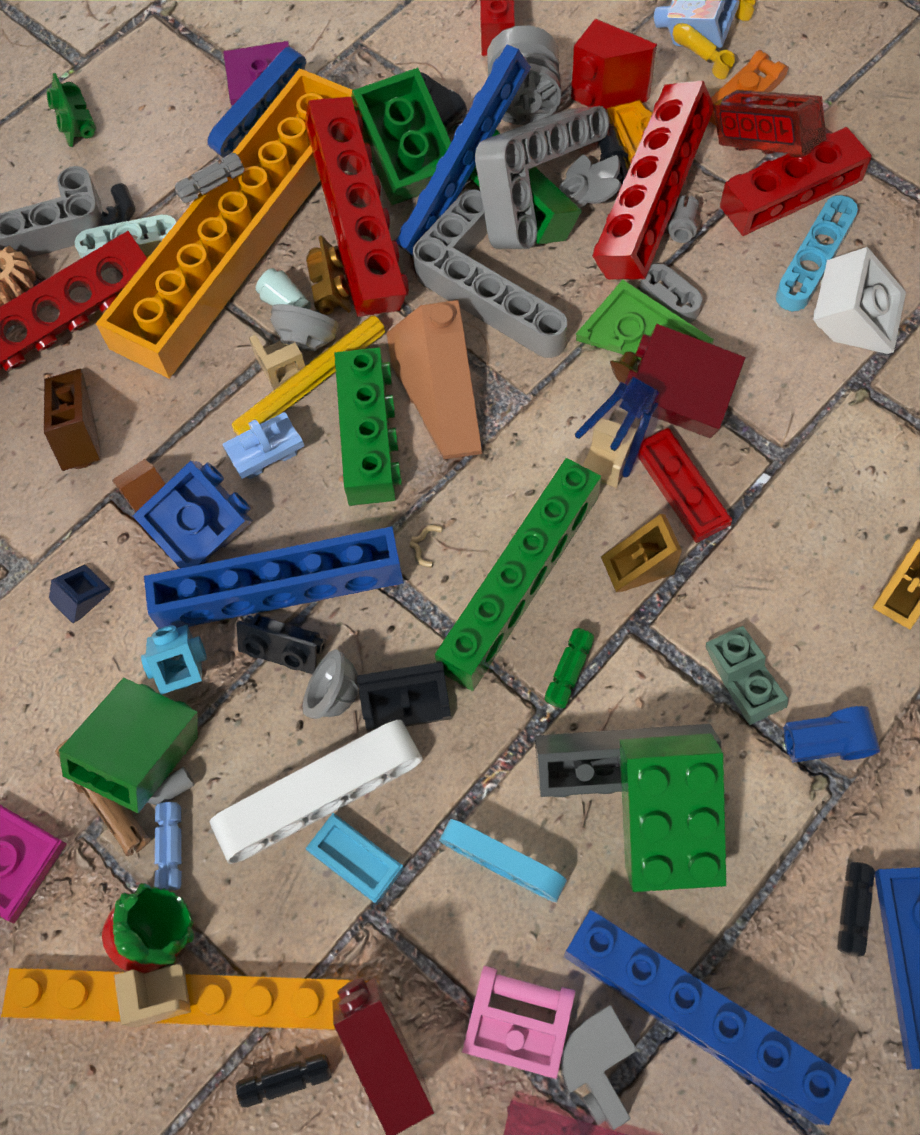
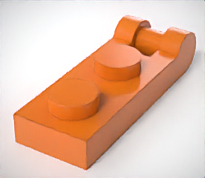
(749, 80)

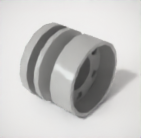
(541, 88)

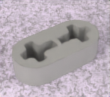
(673, 290)

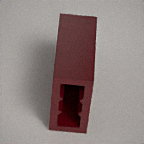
(691, 378)
(381, 1056)

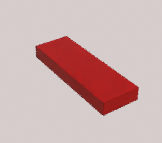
(683, 486)

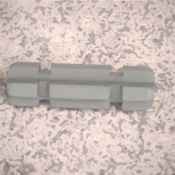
(209, 178)

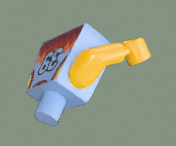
(704, 27)

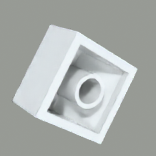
(860, 302)

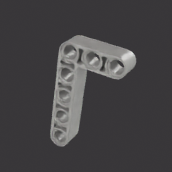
(504, 166)
(446, 269)

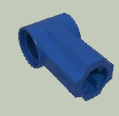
(842, 734)

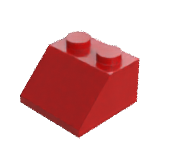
(611, 67)

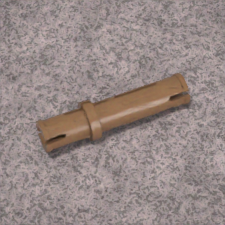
(117, 819)

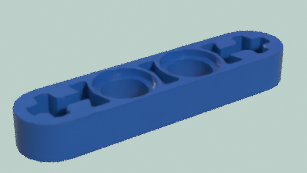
(254, 102)

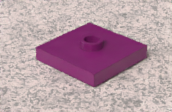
(247, 64)

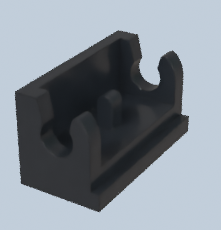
(405, 694)

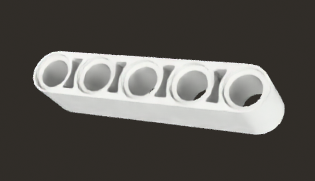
(315, 791)

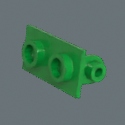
(70, 110)

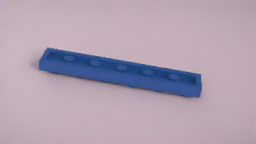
(459, 160)

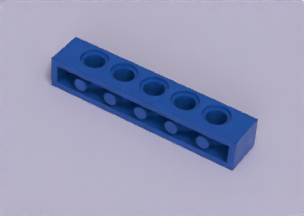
(273, 579)
(708, 1019)

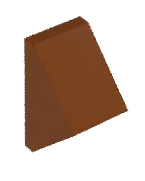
(139, 484)

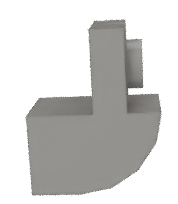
(587, 1054)

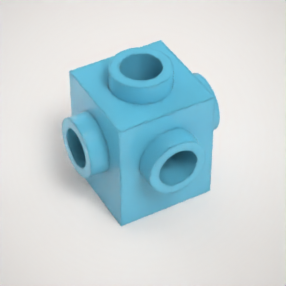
(173, 658)

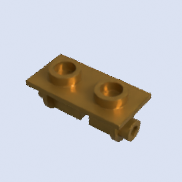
(327, 265)

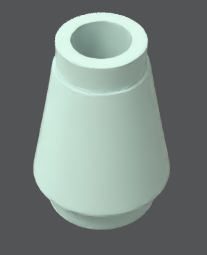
(278, 288)

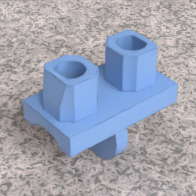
(263, 445)

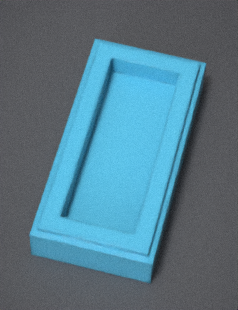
(355, 858)

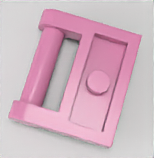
(513, 1037)

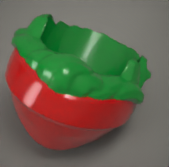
(147, 929)

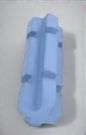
(168, 846)

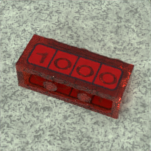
(770, 122)

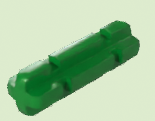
(569, 668)

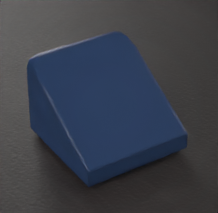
(77, 592)

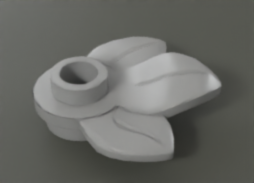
(590, 181)

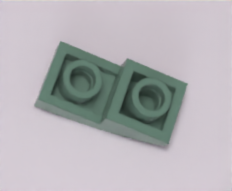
(745, 675)

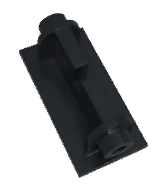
(264, 639)

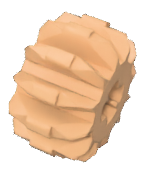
(15, 274)

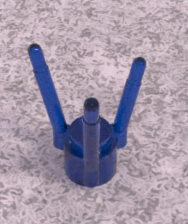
(637, 401)

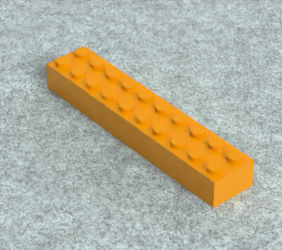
(219, 236)

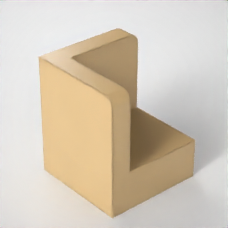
(277, 360)
(603, 459)
(151, 995)

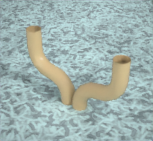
(414, 540)

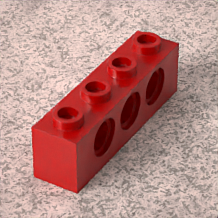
(794, 182)

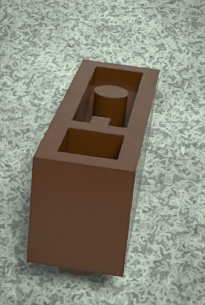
(70, 421)

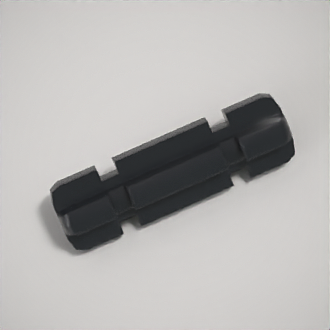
(855, 909)
(283, 1080)

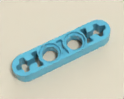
(816, 252)

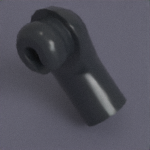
(124, 206)

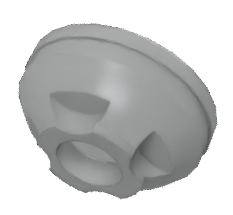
(303, 326)

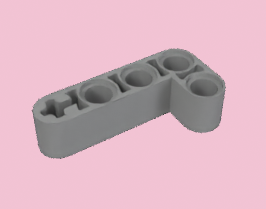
(54, 222)

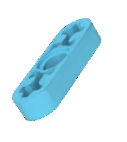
(503, 860)

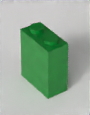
(129, 744)

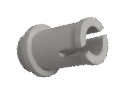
(683, 225)

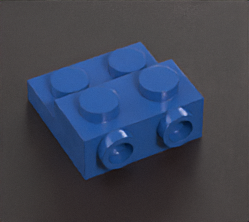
(194, 515)

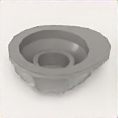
(331, 687)

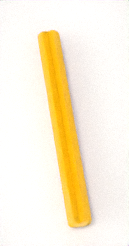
(309, 376)

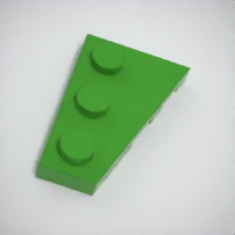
(626, 316)

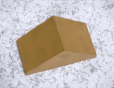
(643, 556)
(902, 593)

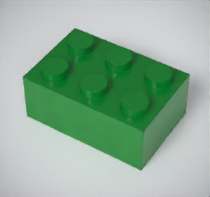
(402, 133)
(673, 812)

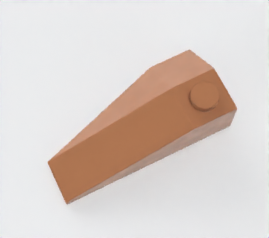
(434, 368)

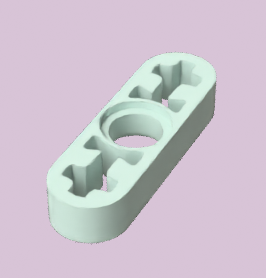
(101, 235)

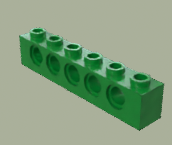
(518, 574)

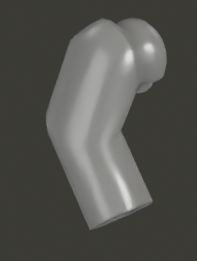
(172, 786)

